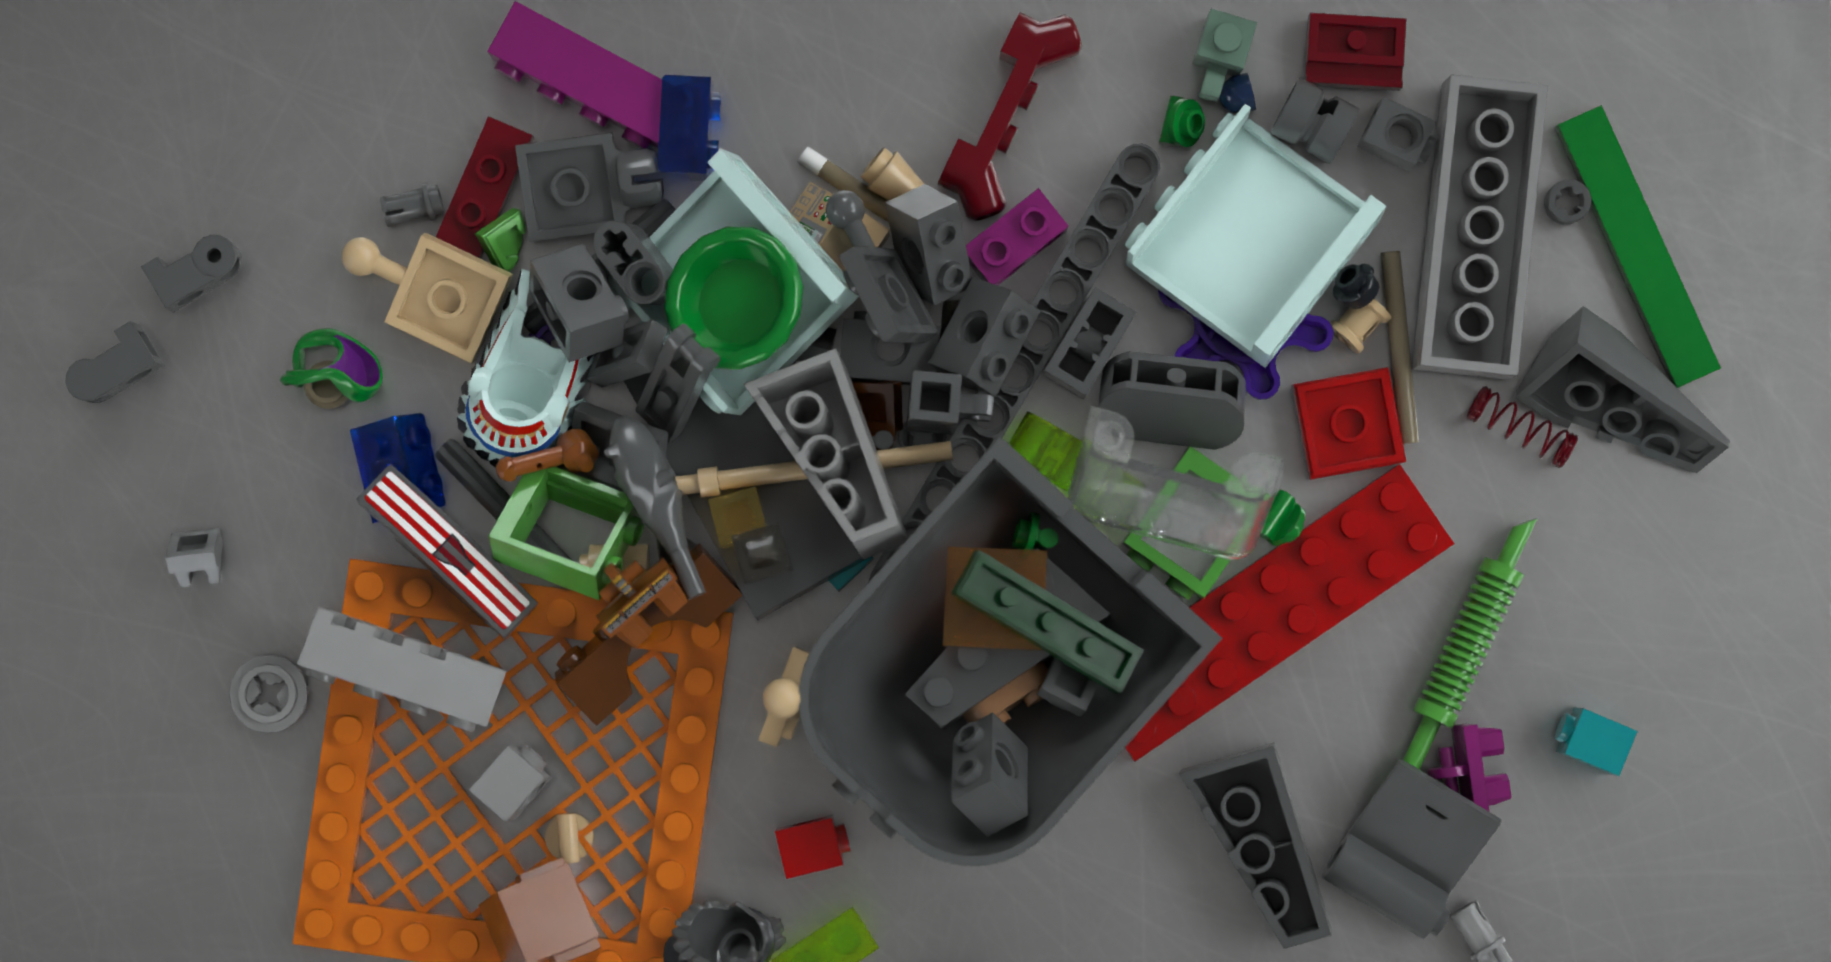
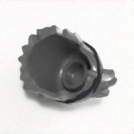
(723, 935)

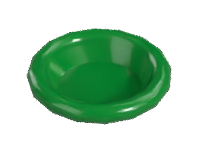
(736, 294)

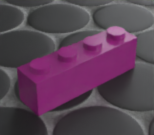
(580, 72)

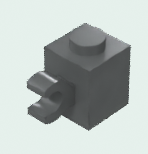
(937, 403)

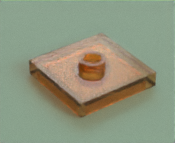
(968, 626)

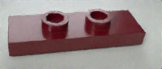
(483, 186)

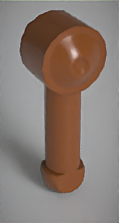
(572, 449)

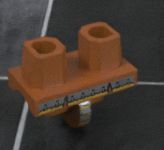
(623, 613)

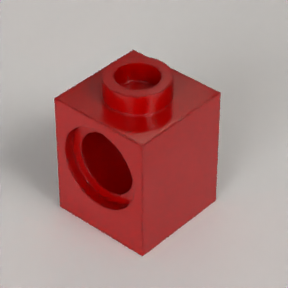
(812, 846)

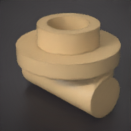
(562, 837)

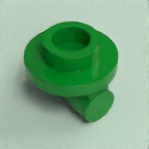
(1182, 123)
(1284, 520)
(1029, 537)

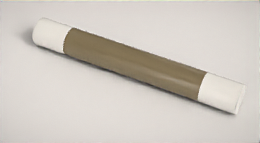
(843, 181)

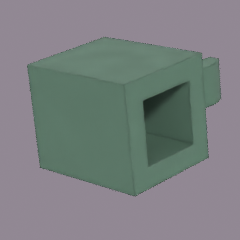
(1222, 50)

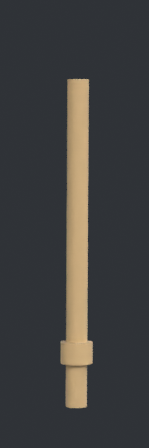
(711, 481)

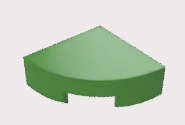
(503, 239)

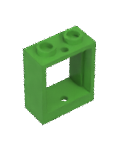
(525, 507)
(1146, 556)

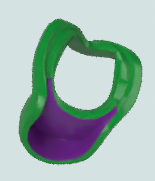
(353, 372)

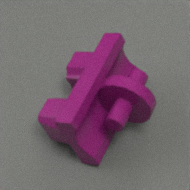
(1470, 746)

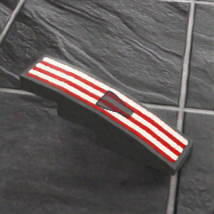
(447, 551)

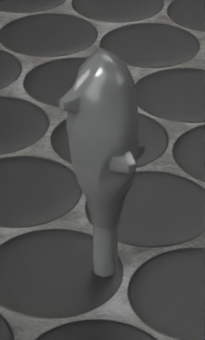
(653, 491)

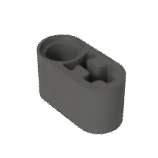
(621, 265)

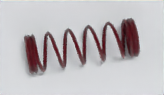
(1564, 450)

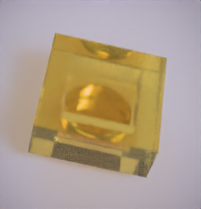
(736, 514)

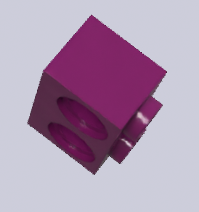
(1015, 239)

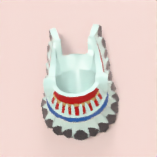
(520, 389)

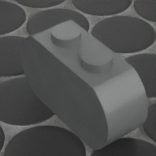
(1175, 399)

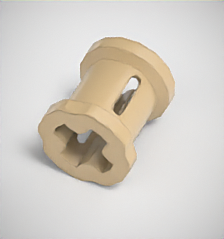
(1358, 324)

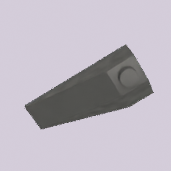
(1608, 385)

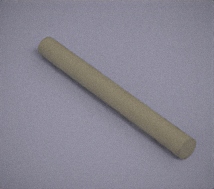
(1400, 346)

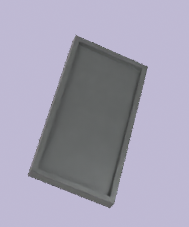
(810, 531)

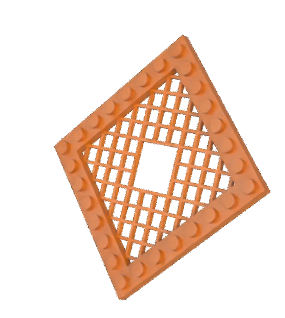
(325, 908)

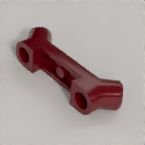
(971, 167)

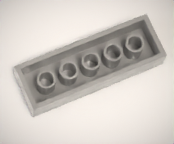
(1480, 227)

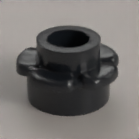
(1356, 285)

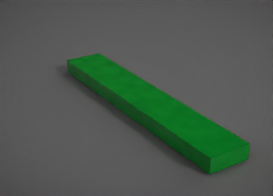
(1638, 247)

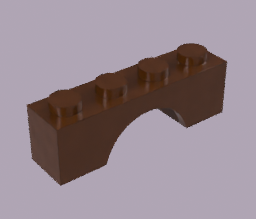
(598, 672)

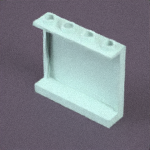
(740, 199)
(1251, 237)

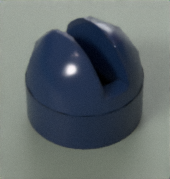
(1236, 93)

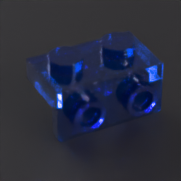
(686, 125)
(404, 444)

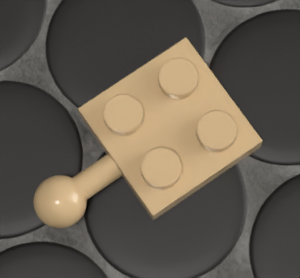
(441, 295)
(783, 700)

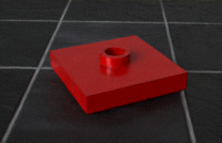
(1348, 423)

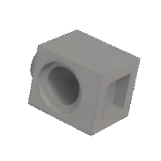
(512, 782)

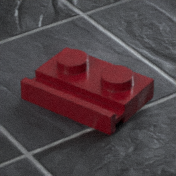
(1355, 51)

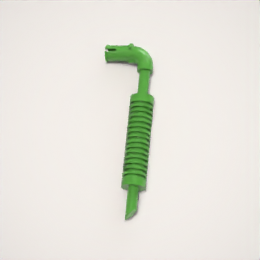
(1468, 643)

